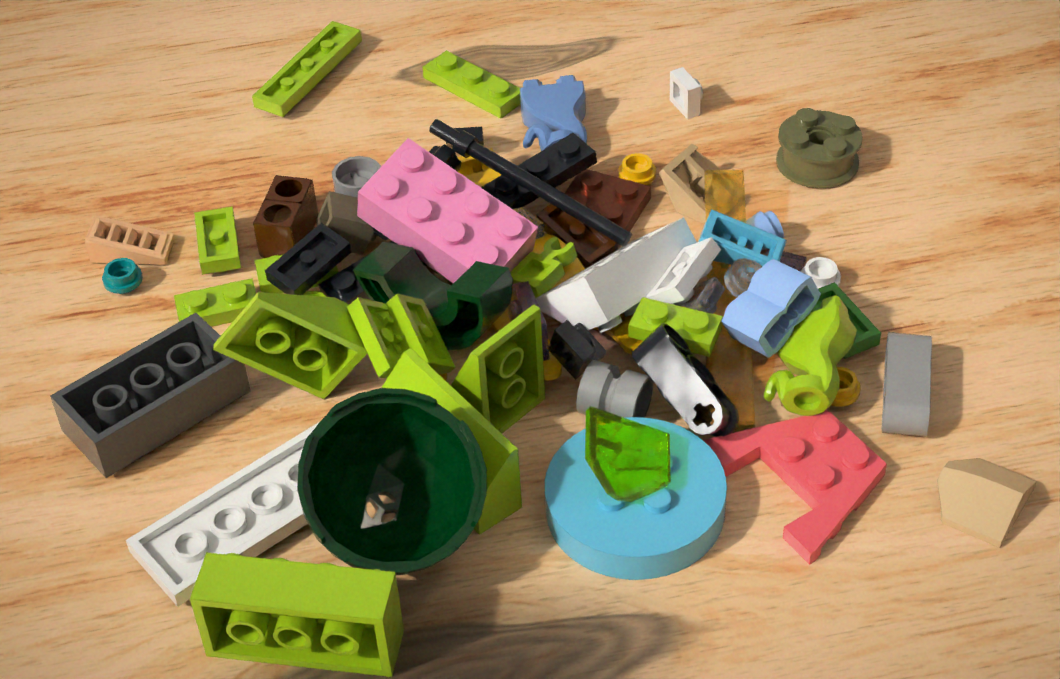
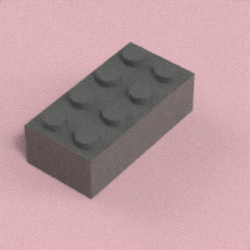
(149, 395)

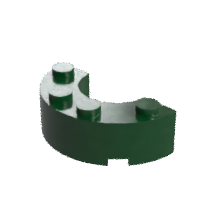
(458, 310)

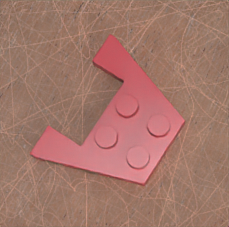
(818, 462)

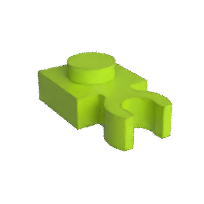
(544, 269)

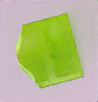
(626, 455)

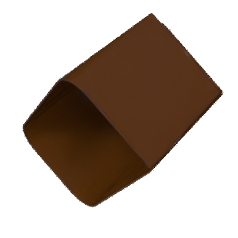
(300, 198)

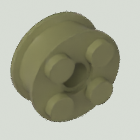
(819, 148)

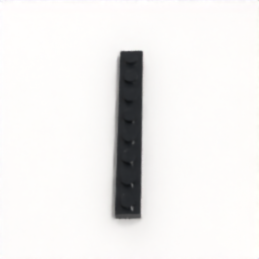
(552, 165)

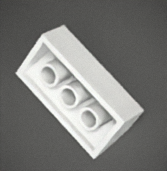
(617, 281)

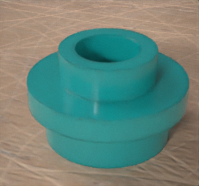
(121, 276)

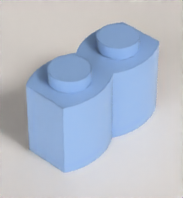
(771, 307)

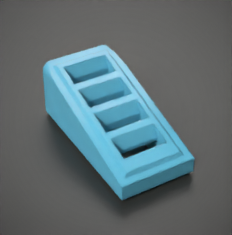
(727, 229)

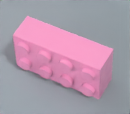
(442, 214)

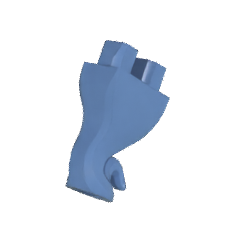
(553, 110)

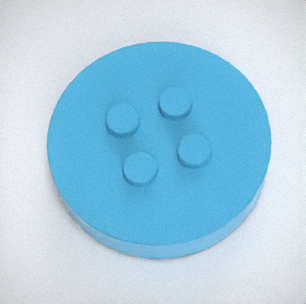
(642, 536)

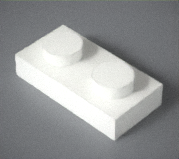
(684, 272)

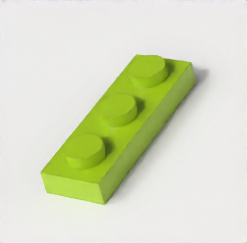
(472, 84)

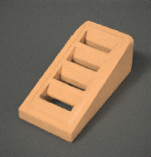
(116, 239)

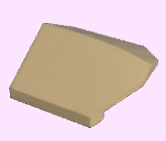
(685, 182)
(982, 498)

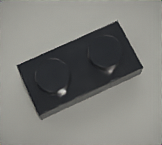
(308, 261)

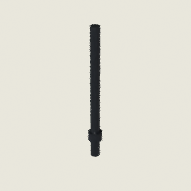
(468, 145)

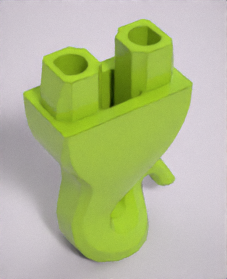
(813, 355)

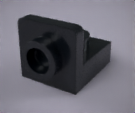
(575, 348)

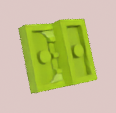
(396, 327)

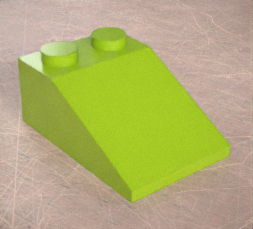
(295, 340)
(506, 372)

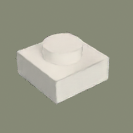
(685, 93)

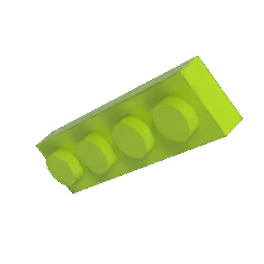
(307, 68)

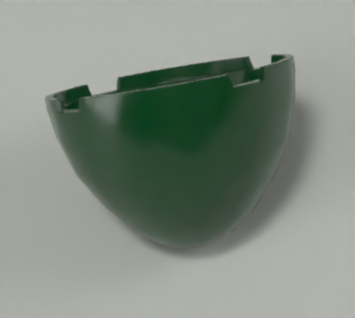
(400, 449)

